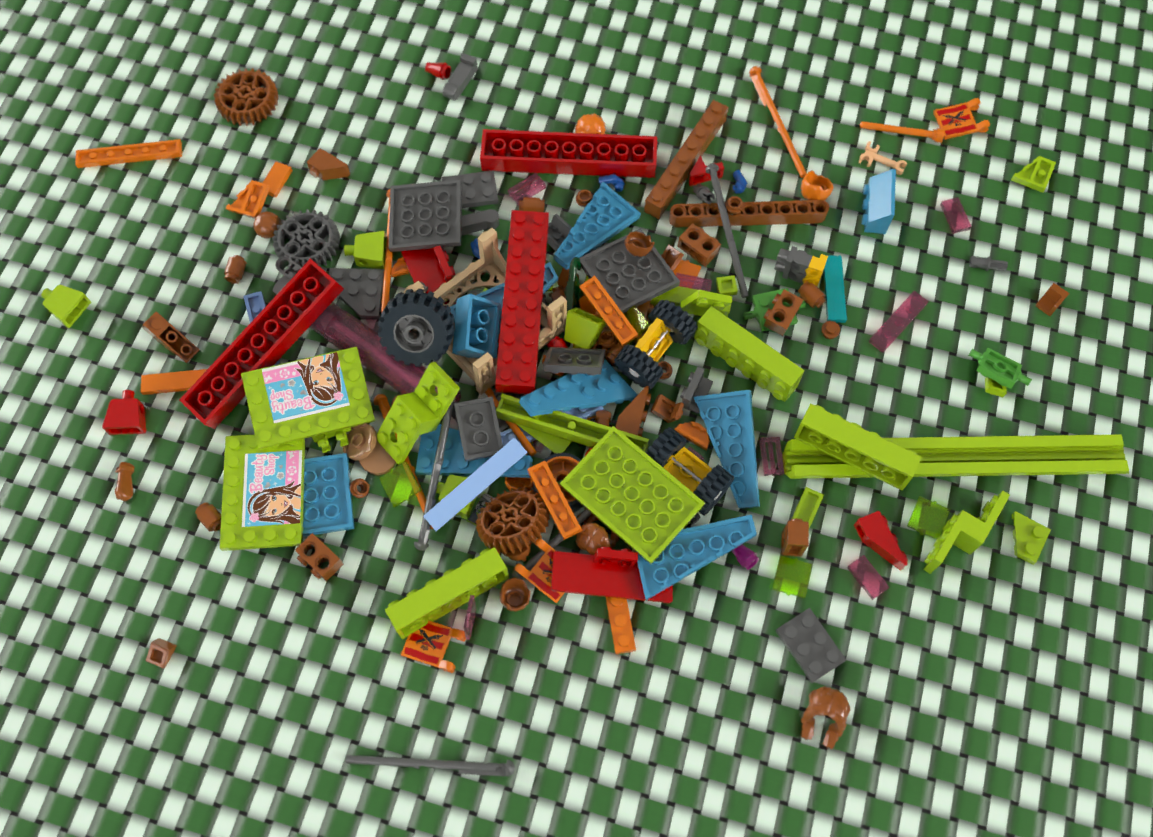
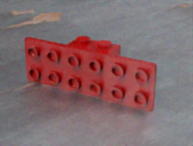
(429, 267)
(602, 574)

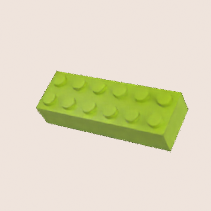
(748, 354)
(858, 447)
(447, 592)

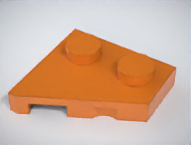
(250, 200)

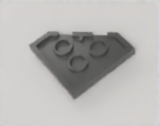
(361, 290)

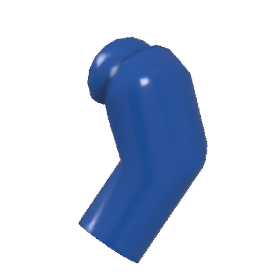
(614, 180)
(741, 182)
(475, 248)

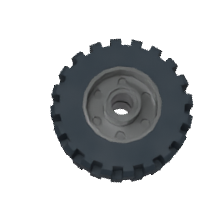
(416, 327)

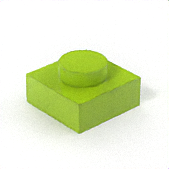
(726, 285)
(994, 387)

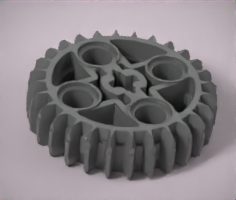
(308, 236)

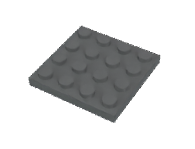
(425, 215)
(627, 277)

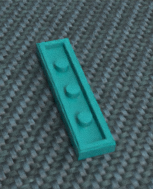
(834, 289)

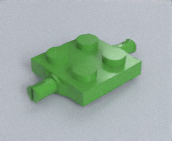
(762, 303)
(999, 368)

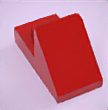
(699, 174)

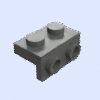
(557, 231)
(698, 387)

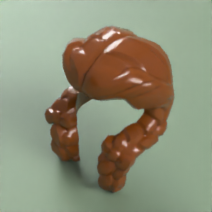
(594, 536)
(829, 703)

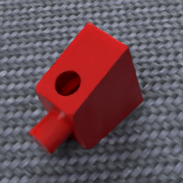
(125, 415)

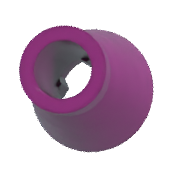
(745, 556)

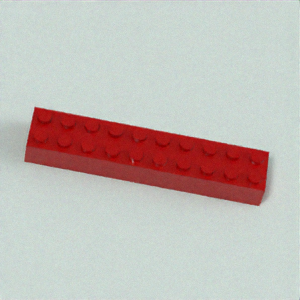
(568, 153)
(522, 302)
(261, 343)

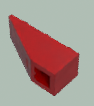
(876, 535)

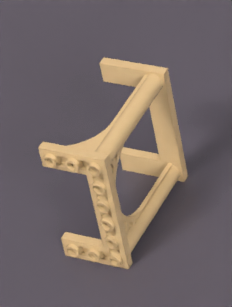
(491, 261)

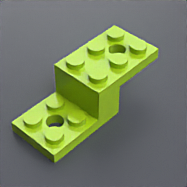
(417, 412)
(965, 531)

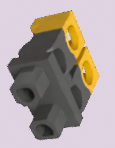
(800, 266)

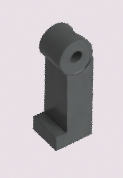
(460, 77)
(480, 221)

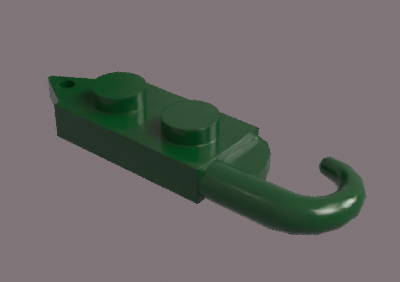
(572, 290)

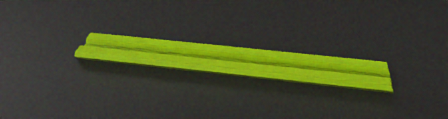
(978, 456)

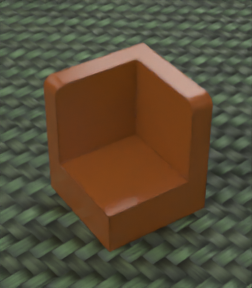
(1052, 299)

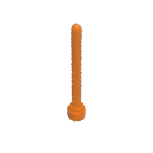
(936, 135)

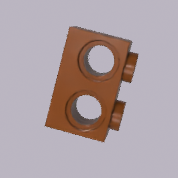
(697, 247)
(785, 313)
(795, 538)
(321, 555)

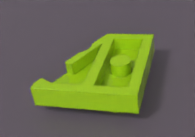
(1036, 174)
(704, 299)
(1028, 537)

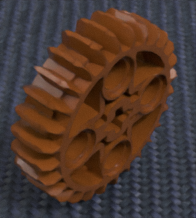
(246, 96)
(512, 520)

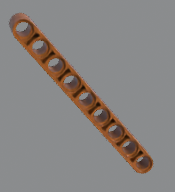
(757, 213)

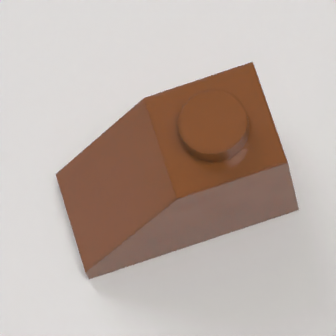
(327, 166)

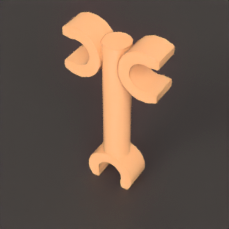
(871, 154)

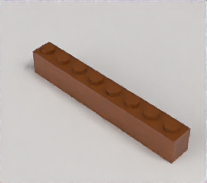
(685, 159)

